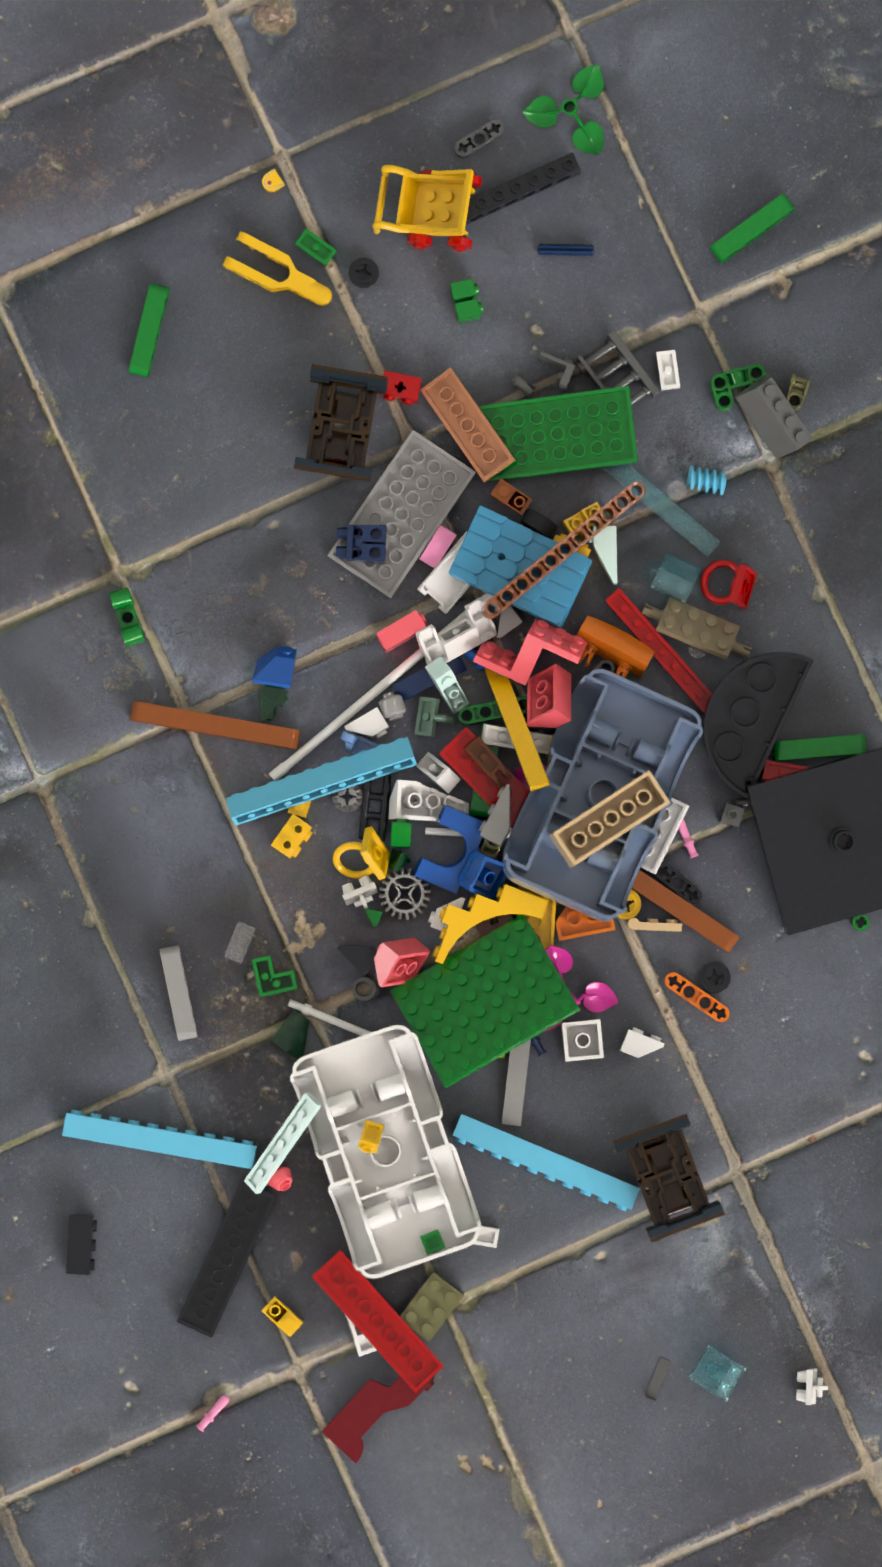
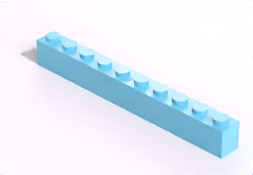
(321, 781)
(159, 1140)
(545, 1161)

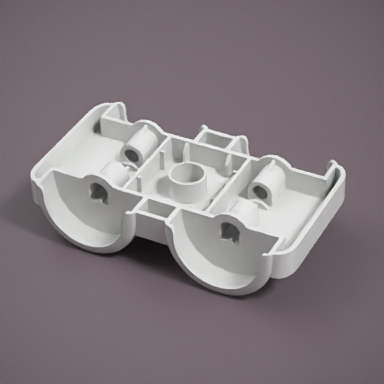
(415, 1175)

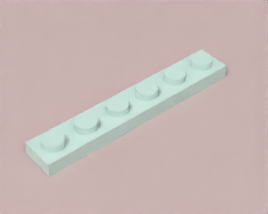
(282, 1143)

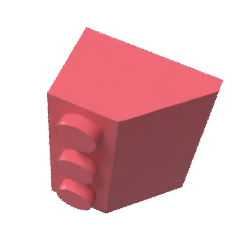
(549, 698)
(399, 961)

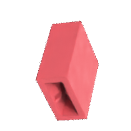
(401, 631)

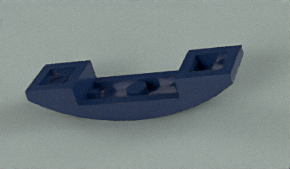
(421, 680)

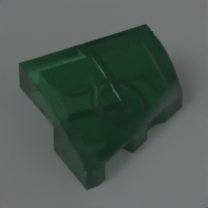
(293, 1034)

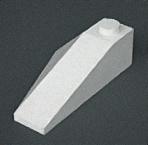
(420, 803)

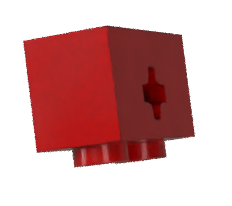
(410, 383)

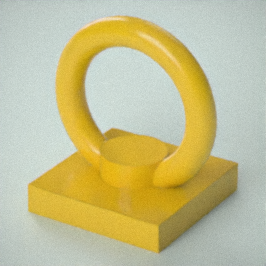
(373, 853)

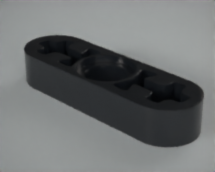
(677, 875)

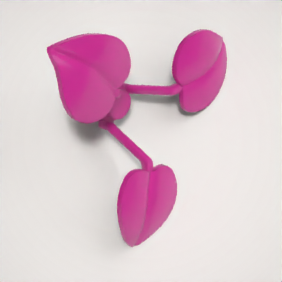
(597, 996)

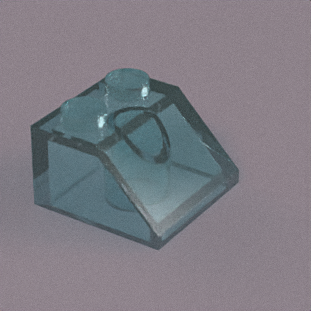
(675, 578)
(717, 1373)

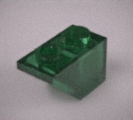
(269, 699)

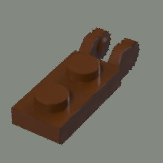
(486, 760)

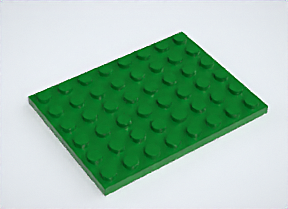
(484, 1000)

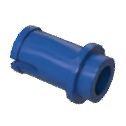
(471, 655)

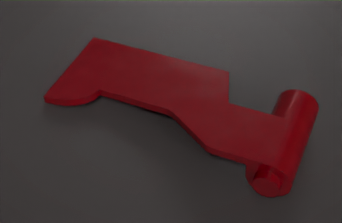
(365, 1410)

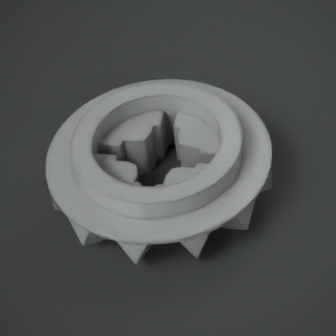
(353, 804)

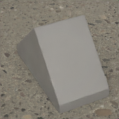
(508, 622)

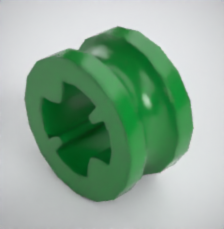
(863, 927)

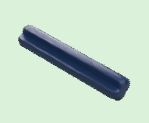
(566, 249)

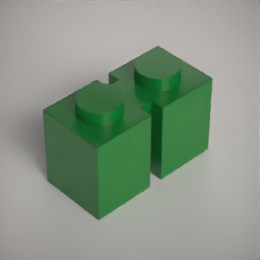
(469, 309)

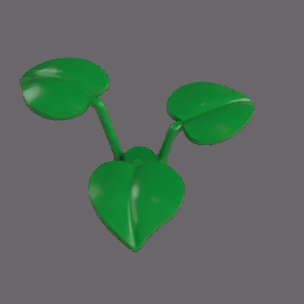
(543, 110)

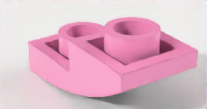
(438, 546)

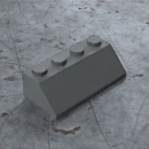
(773, 417)

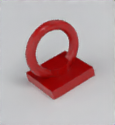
(740, 588)

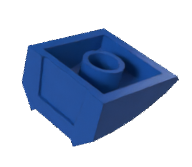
(482, 875)

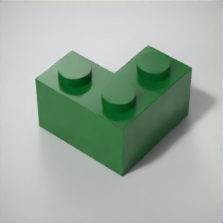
(269, 982)

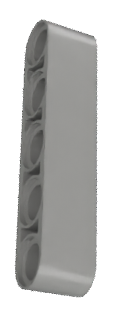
(178, 993)

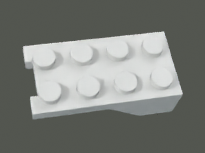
(441, 585)

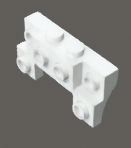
(459, 637)

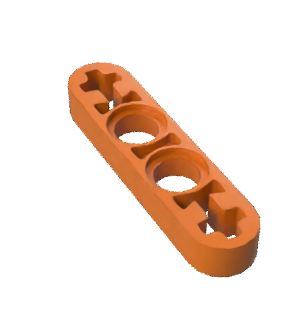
(698, 994)

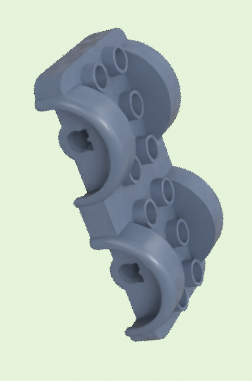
(611, 740)

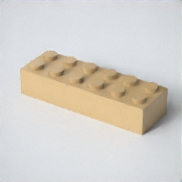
(609, 819)

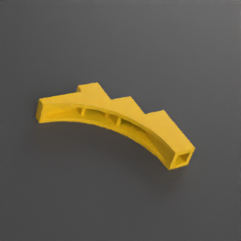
(481, 908)

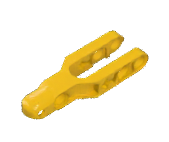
(296, 282)

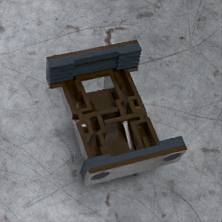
(348, 409)
(650, 1161)

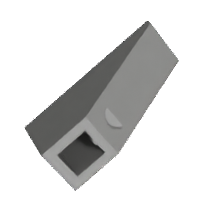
(499, 822)

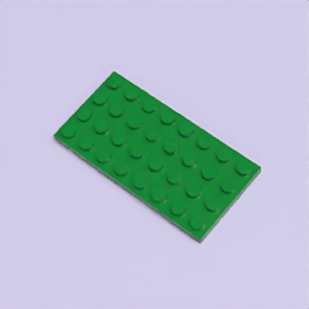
(565, 432)

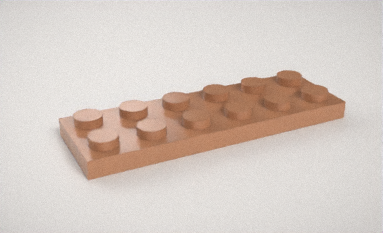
(467, 425)

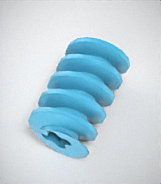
(706, 480)

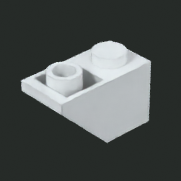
(639, 1045)

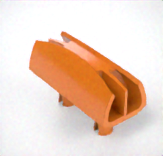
(615, 646)

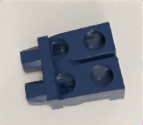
(357, 547)

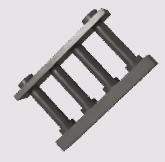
(625, 358)

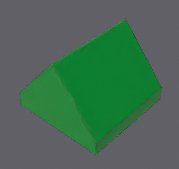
(374, 916)

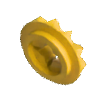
(634, 907)

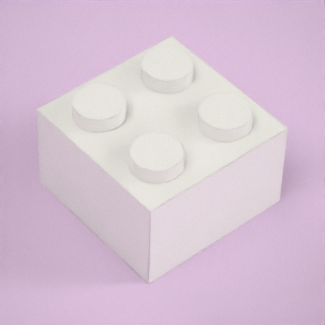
(582, 1040)

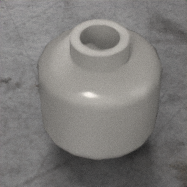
(392, 706)

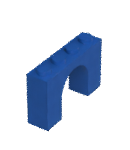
(448, 875)

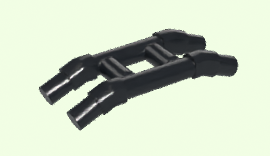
(383, 814)

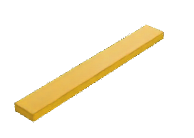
(517, 730)

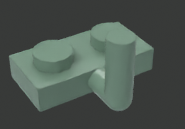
(428, 717)

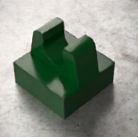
(397, 859)

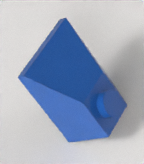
(276, 667)

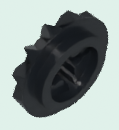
(359, 265)
(720, 969)

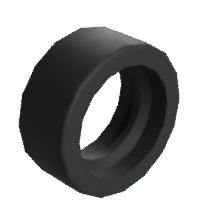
(538, 523)

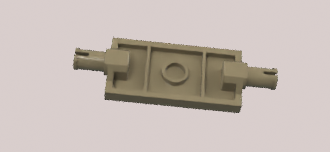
(697, 628)

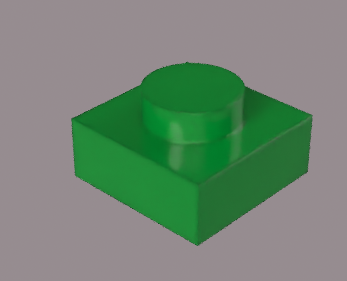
(432, 1241)

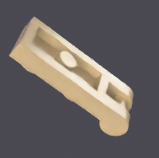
(653, 925)

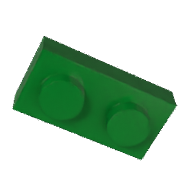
(316, 247)

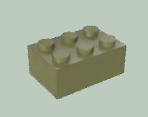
(431, 1306)

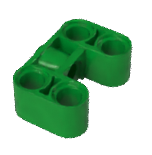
(733, 379)
(123, 605)

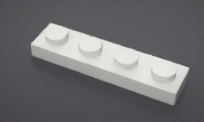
(499, 736)

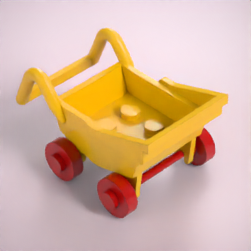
(430, 205)

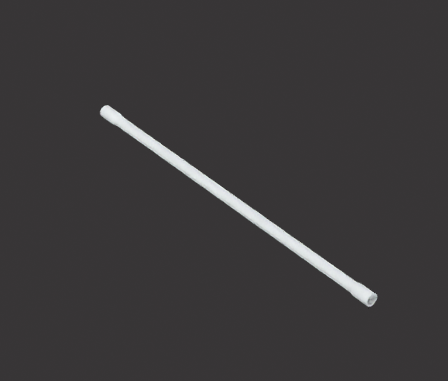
(284, 767)

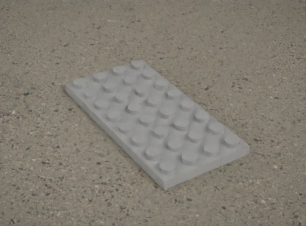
(412, 503)

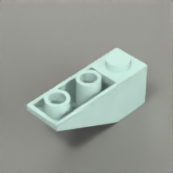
(447, 684)

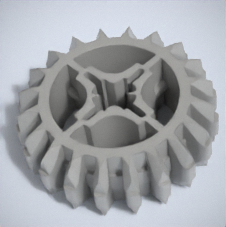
(391, 905)

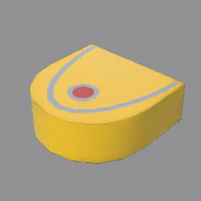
(272, 181)

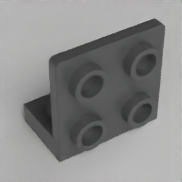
(565, 365)

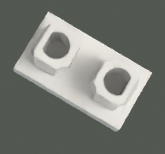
(361, 895)
(812, 1384)

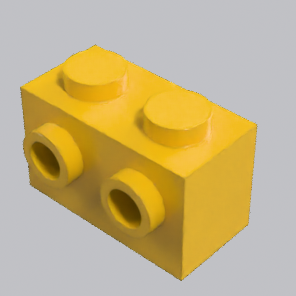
(292, 836)

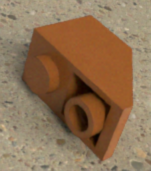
(510, 497)

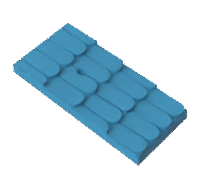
(498, 538)

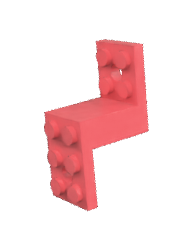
(521, 666)

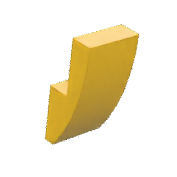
(576, 520)

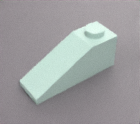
(606, 549)

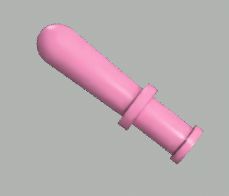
(687, 840)
(219, 1405)

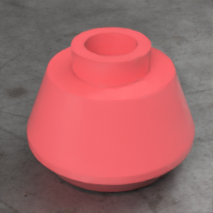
(281, 1179)

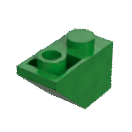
(401, 833)

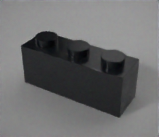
(81, 1244)

